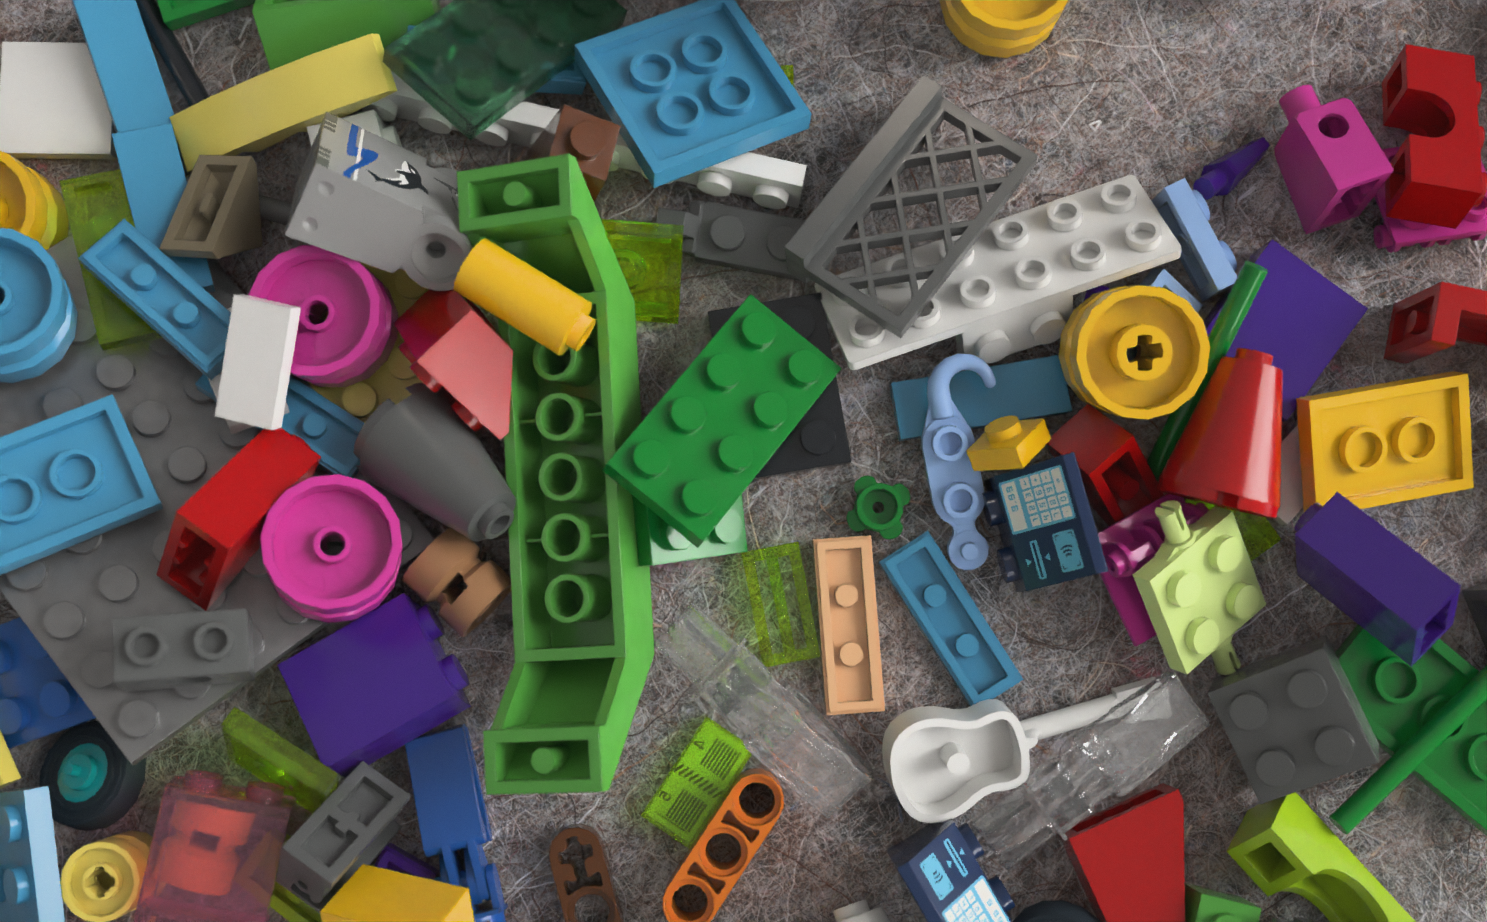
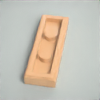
(848, 625)

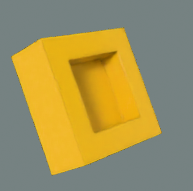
(1008, 443)

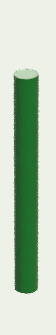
(1220, 340)
(1411, 754)

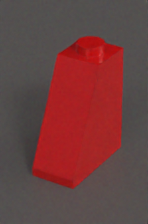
(224, 519)
(1133, 858)

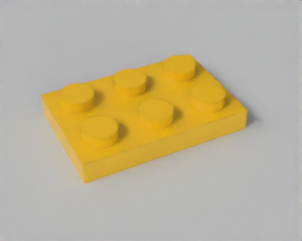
(1387, 441)

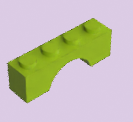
(1294, 851)

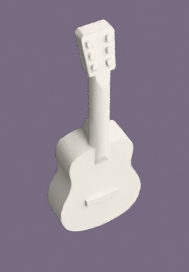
(952, 758)

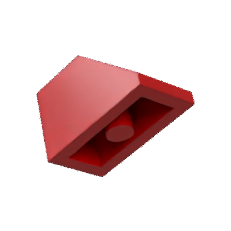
(1109, 464)

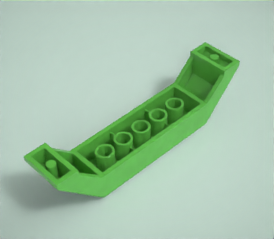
(572, 540)

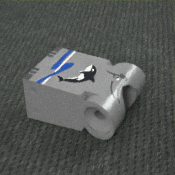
(379, 205)

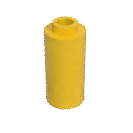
(524, 298)

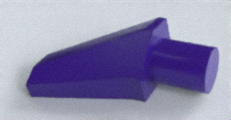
(1227, 171)

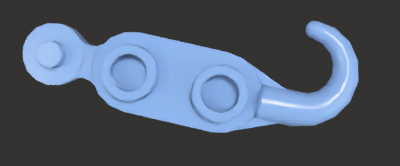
(951, 479)

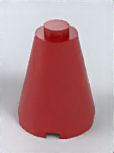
(1233, 439)

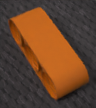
(720, 877)

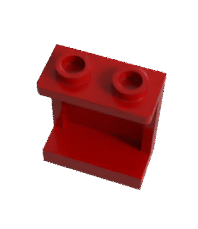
(1435, 321)

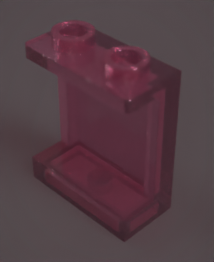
(214, 851)

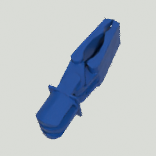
(455, 815)

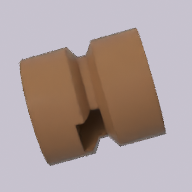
(440, 570)

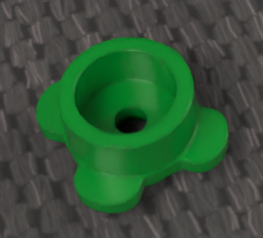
(891, 497)

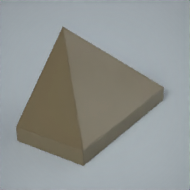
(216, 210)

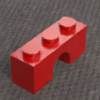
(1440, 166)

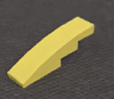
(285, 101)

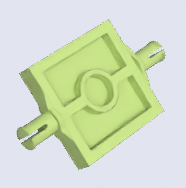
(1199, 588)

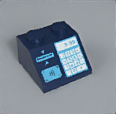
(1044, 524)
(947, 879)

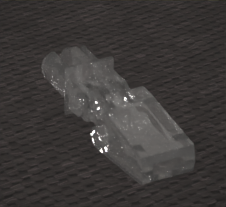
(778, 723)
(1106, 759)

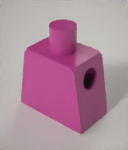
(1328, 159)

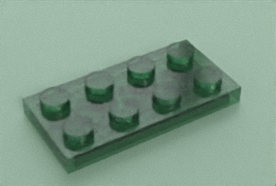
(492, 54)

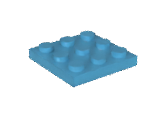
(691, 88)

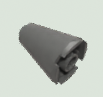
(435, 463)

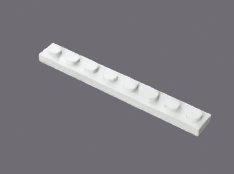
(765, 179)

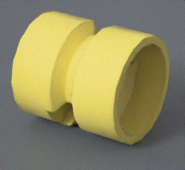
(106, 876)

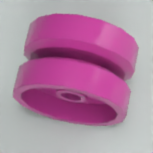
(359, 320)
(325, 512)

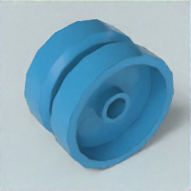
(35, 309)

